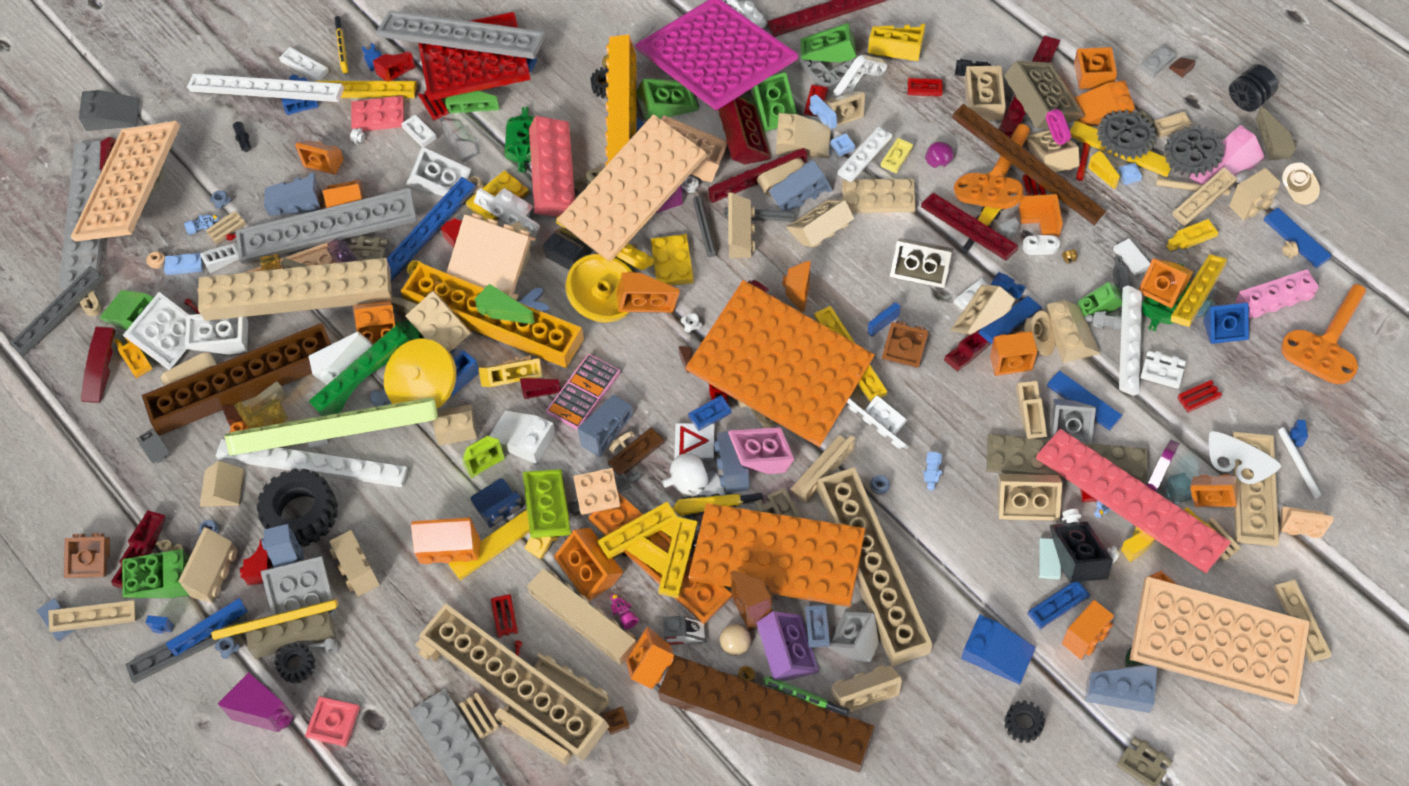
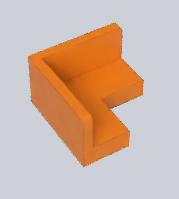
(1042, 210)

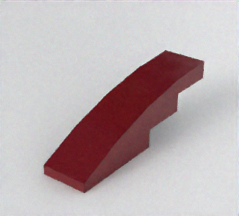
(966, 351)
(97, 363)
(141, 541)

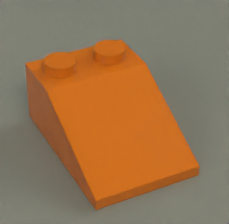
(1103, 101)
(645, 294)

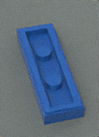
(1058, 604)

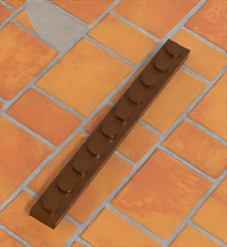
(1028, 164)

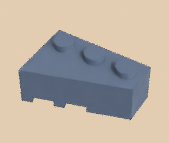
(800, 186)
(294, 197)
(604, 425)
(735, 476)
(282, 545)
(1123, 688)

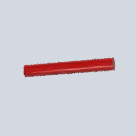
(1082, 163)

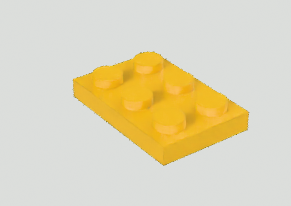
(502, 181)
(672, 259)

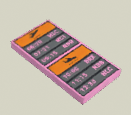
(583, 391)

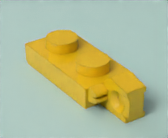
(1192, 235)

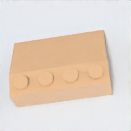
(710, 144)

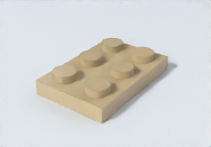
(438, 322)

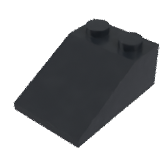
(565, 248)
(1080, 552)

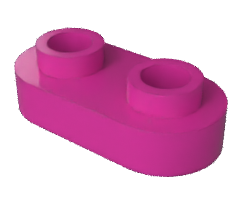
(1058, 126)

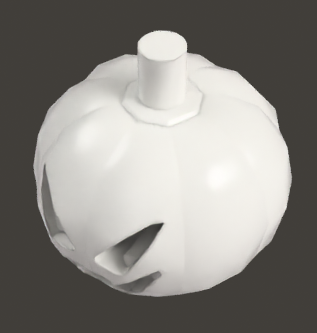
(687, 475)

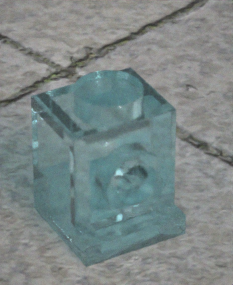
(1181, 486)

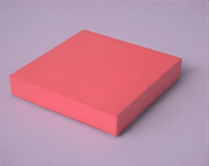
(332, 721)

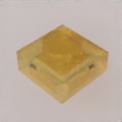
(270, 262)

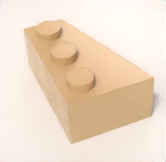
(353, 563)

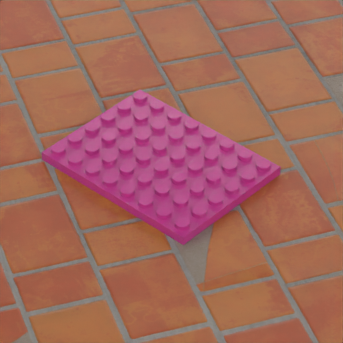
(716, 52)

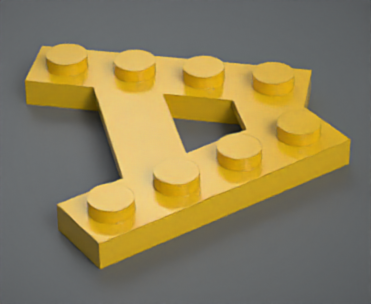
(633, 539)

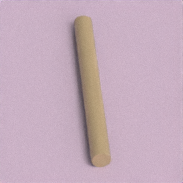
(1182, 185)

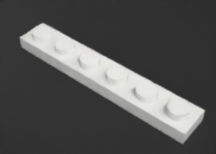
(1130, 340)

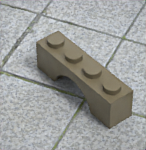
(269, 639)

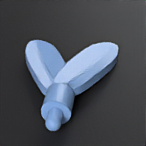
(530, 300)

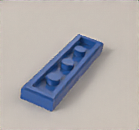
(1292, 232)
(1010, 321)
(1071, 390)
(204, 628)

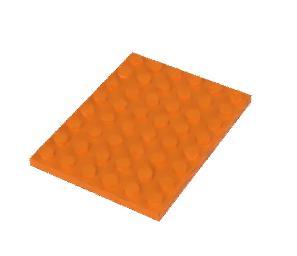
(780, 363)

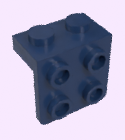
(496, 502)

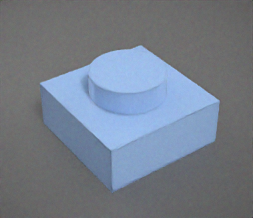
(842, 145)
(1129, 173)

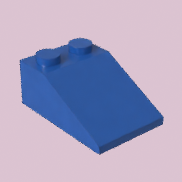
(998, 650)

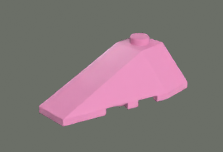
(1240, 153)

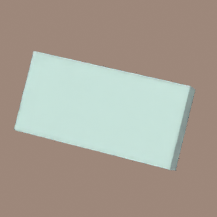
(1048, 560)

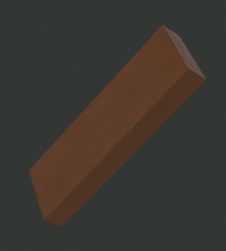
(636, 452)

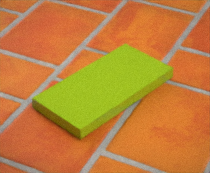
(546, 503)

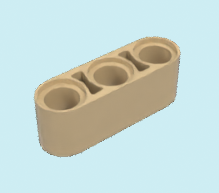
(778, 174)
(189, 367)

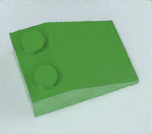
(830, 45)
(664, 98)
(772, 98)

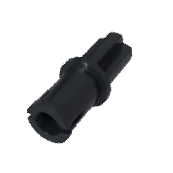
(241, 136)

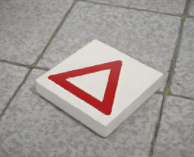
(696, 442)

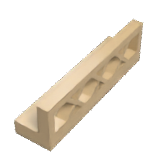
(823, 467)

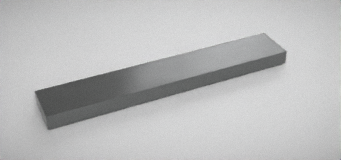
(56, 311)
(162, 657)

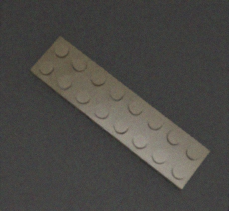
(1018, 456)

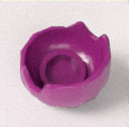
(939, 154)

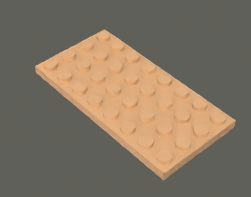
(126, 181)
(631, 188)
(1220, 640)

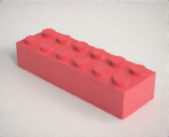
(551, 166)

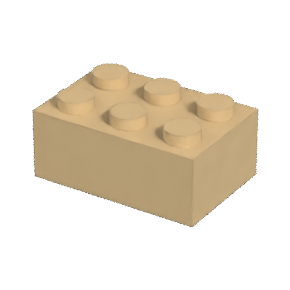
(985, 91)

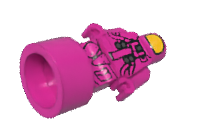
(621, 607)

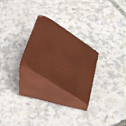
(1182, 66)
(685, 354)
(231, 414)

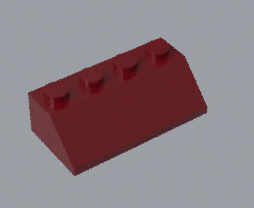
(744, 132)

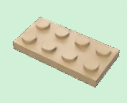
(879, 195)

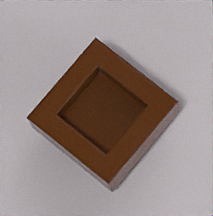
(616, 720)

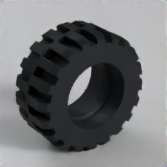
(295, 485)

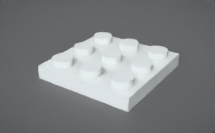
(160, 331)

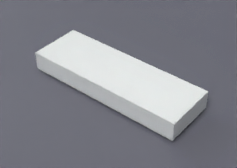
(303, 64)

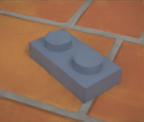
(817, 626)

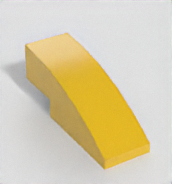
(1137, 545)

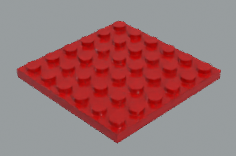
(461, 71)

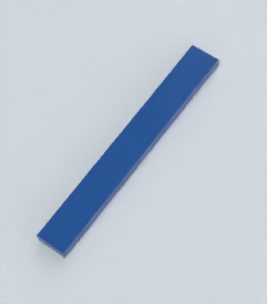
(429, 225)

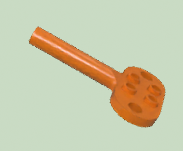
(993, 187)
(1321, 353)

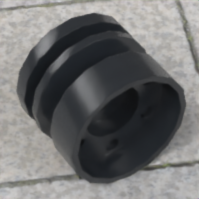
(1253, 87)

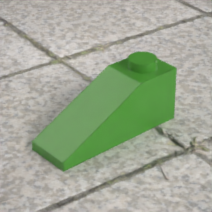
(472, 102)
(501, 306)

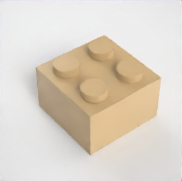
(1254, 194)

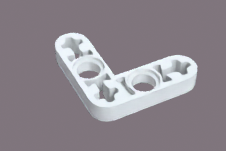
(862, 65)

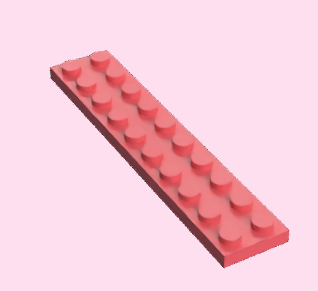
(1134, 501)

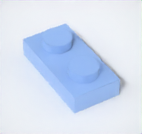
(823, 111)
(183, 264)

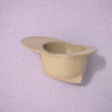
(1301, 183)
(1042, 332)

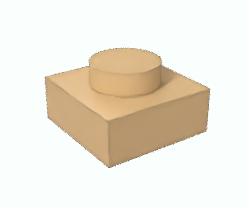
(427, 651)

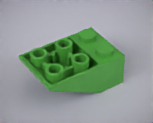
(126, 308)
(154, 575)

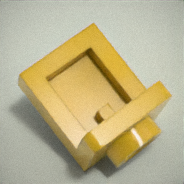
(540, 545)

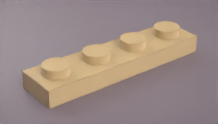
(1204, 196)
(1296, 606)
(92, 616)

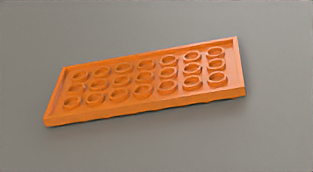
(786, 552)

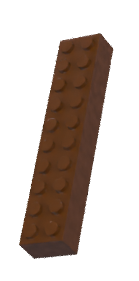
(233, 380)
(766, 713)

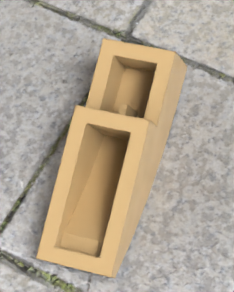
(1031, 409)

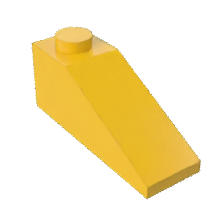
(509, 372)

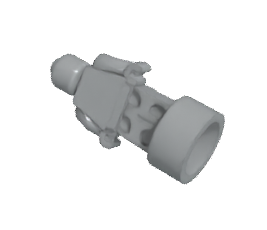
(1100, 320)

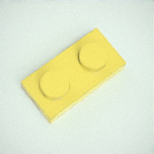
(897, 155)

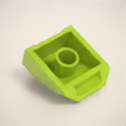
(482, 455)

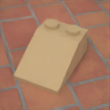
(801, 132)
(1050, 153)
(986, 306)

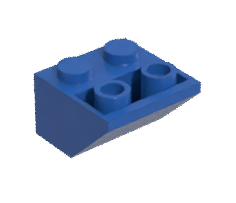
(465, 369)

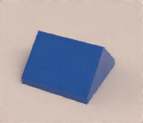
(1227, 322)

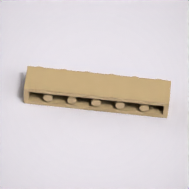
(582, 616)

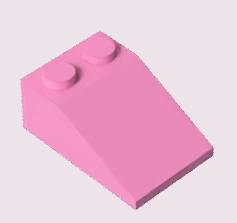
(762, 449)

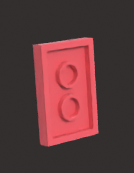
(377, 113)

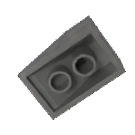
(108, 110)

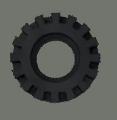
(596, 79)
(293, 651)
(1024, 709)

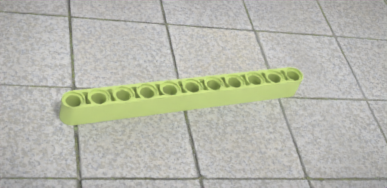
(331, 426)

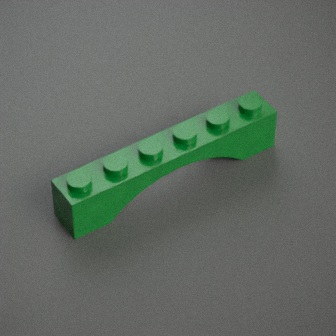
(336, 393)

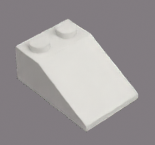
(435, 173)
(217, 336)
(337, 357)
(524, 435)

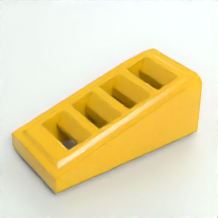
(1103, 169)

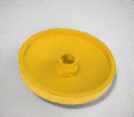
(593, 287)
(419, 372)

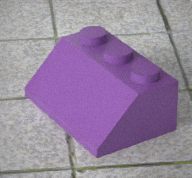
(786, 646)

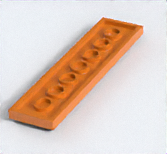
(699, 598)

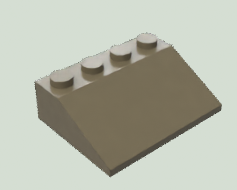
(1040, 91)

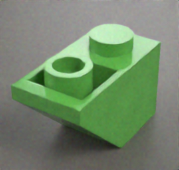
(1105, 298)

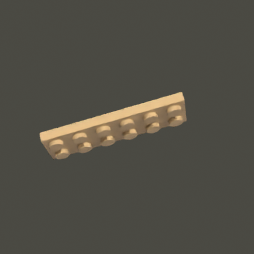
(1256, 503)

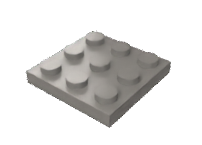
(297, 585)

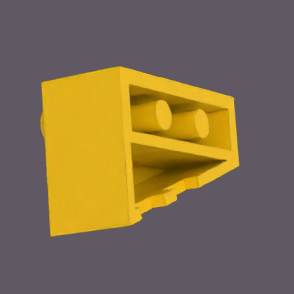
(897, 42)

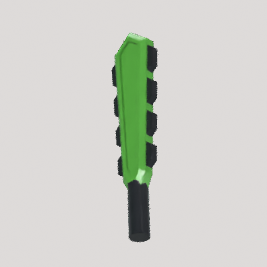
(805, 695)

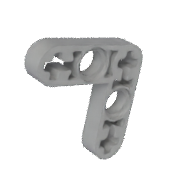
(830, 76)

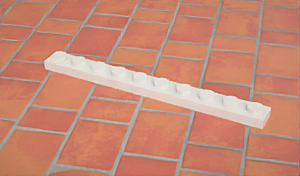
(266, 87)
(323, 464)

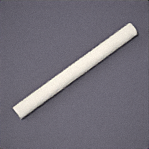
(1299, 463)

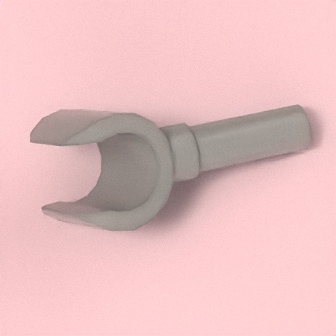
(329, 645)

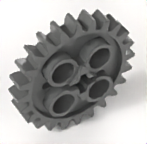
(1126, 134)
(1194, 150)

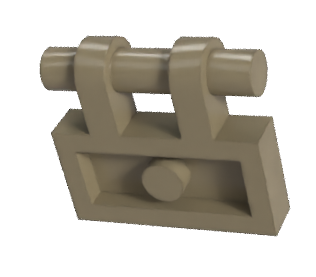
(368, 252)
(778, 502)
(1141, 768)

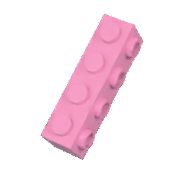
(1278, 293)

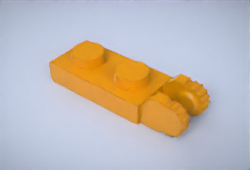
(134, 358)

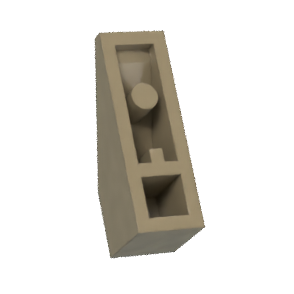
(1275, 136)

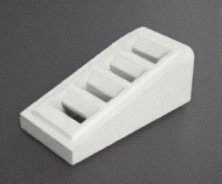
(213, 254)

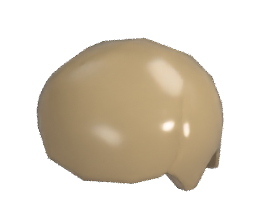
(735, 640)

